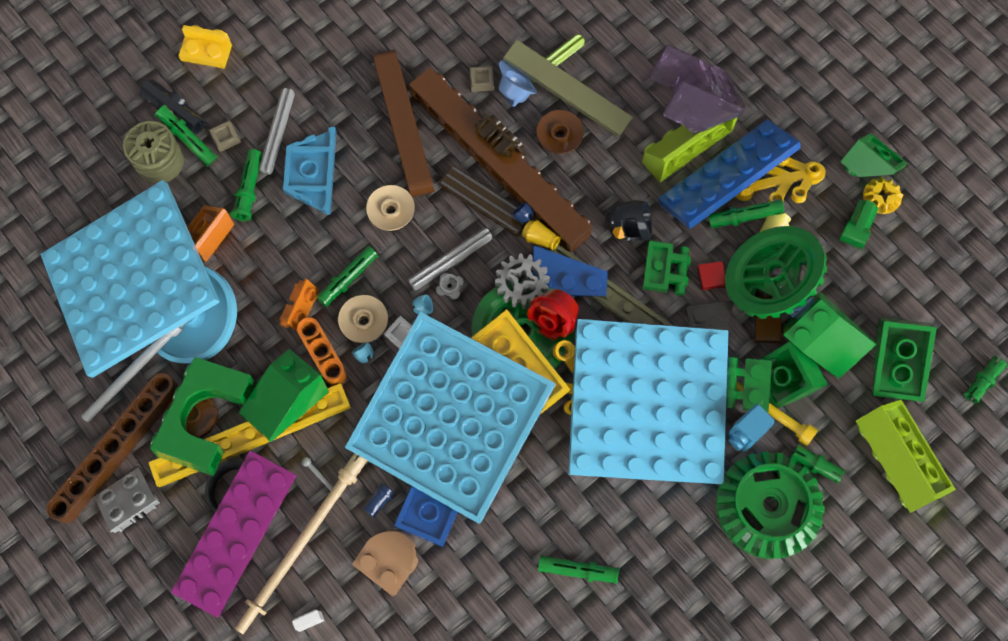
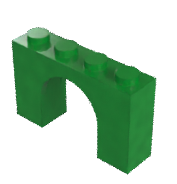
(200, 382)

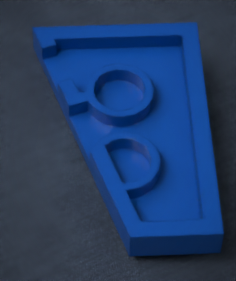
(572, 275)

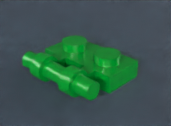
(658, 267)
(756, 383)

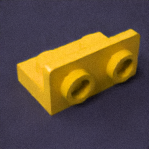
(205, 46)

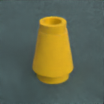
(540, 235)

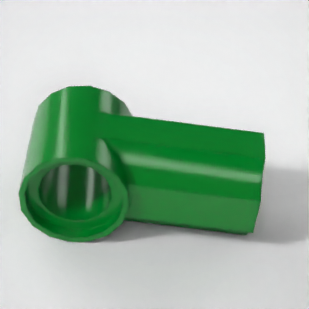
(857, 229)

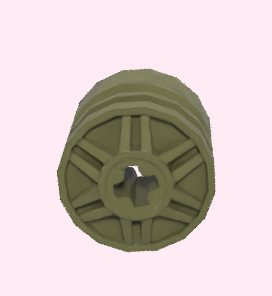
(153, 152)

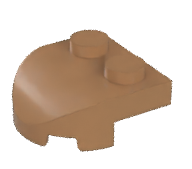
(388, 559)

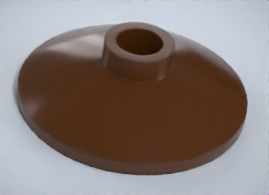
(564, 123)

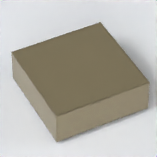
(482, 78)
(224, 136)

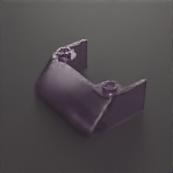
(702, 92)

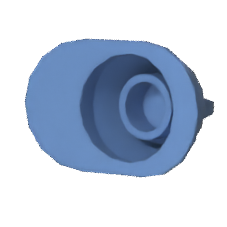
(514, 84)

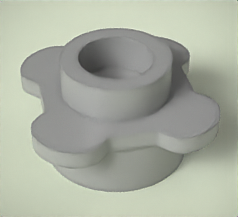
(445, 280)

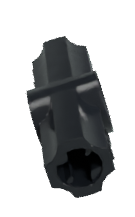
(159, 96)

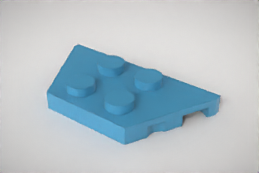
(311, 170)

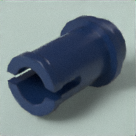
(378, 500)

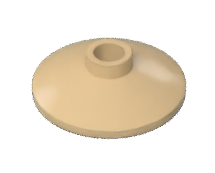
(390, 198)
(357, 309)

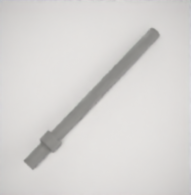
(128, 374)

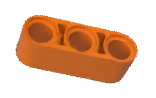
(316, 342)

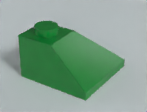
(872, 158)
(792, 375)

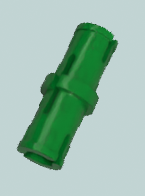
(985, 379)
(818, 464)

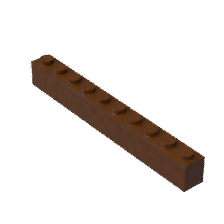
(513, 174)

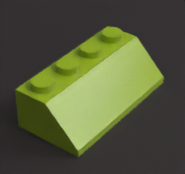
(680, 148)
(905, 455)

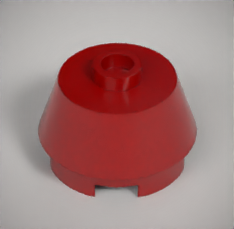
(554, 313)

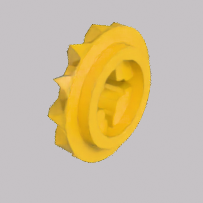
(892, 201)

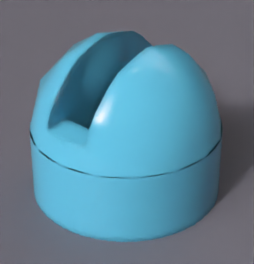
(423, 304)
(362, 351)

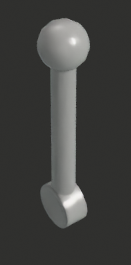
(306, 462)

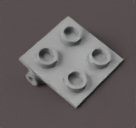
(126, 500)

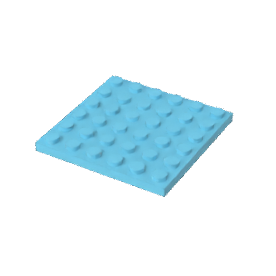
(128, 279)
(648, 402)
(450, 417)

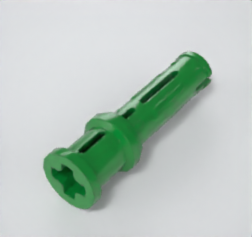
(245, 194)

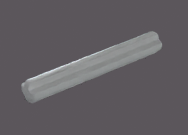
(276, 131)
(450, 259)

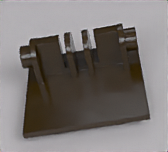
(495, 132)

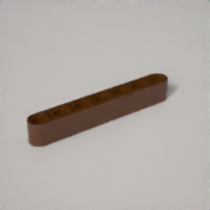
(403, 123)
(101, 452)

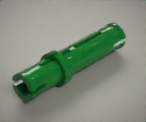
(166, 115)
(752, 212)
(347, 276)
(578, 569)

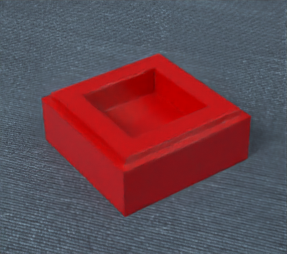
(711, 275)

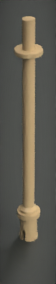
(346, 477)

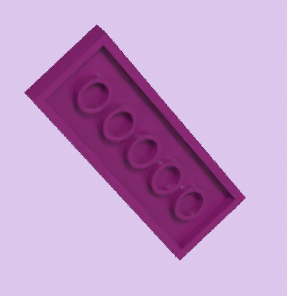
(234, 534)

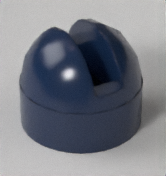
(523, 213)

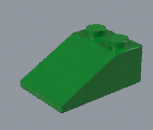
(828, 336)
(902, 358)
(283, 395)

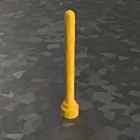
(803, 432)

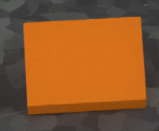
(209, 230)

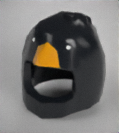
(630, 221)

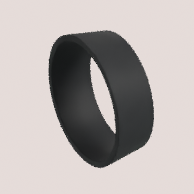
(212, 481)

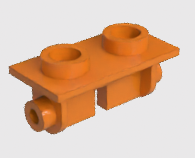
(303, 296)

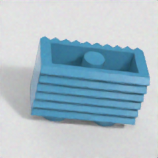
(750, 428)

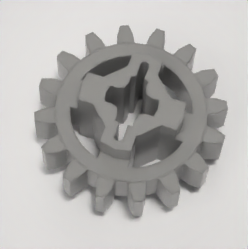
(513, 276)

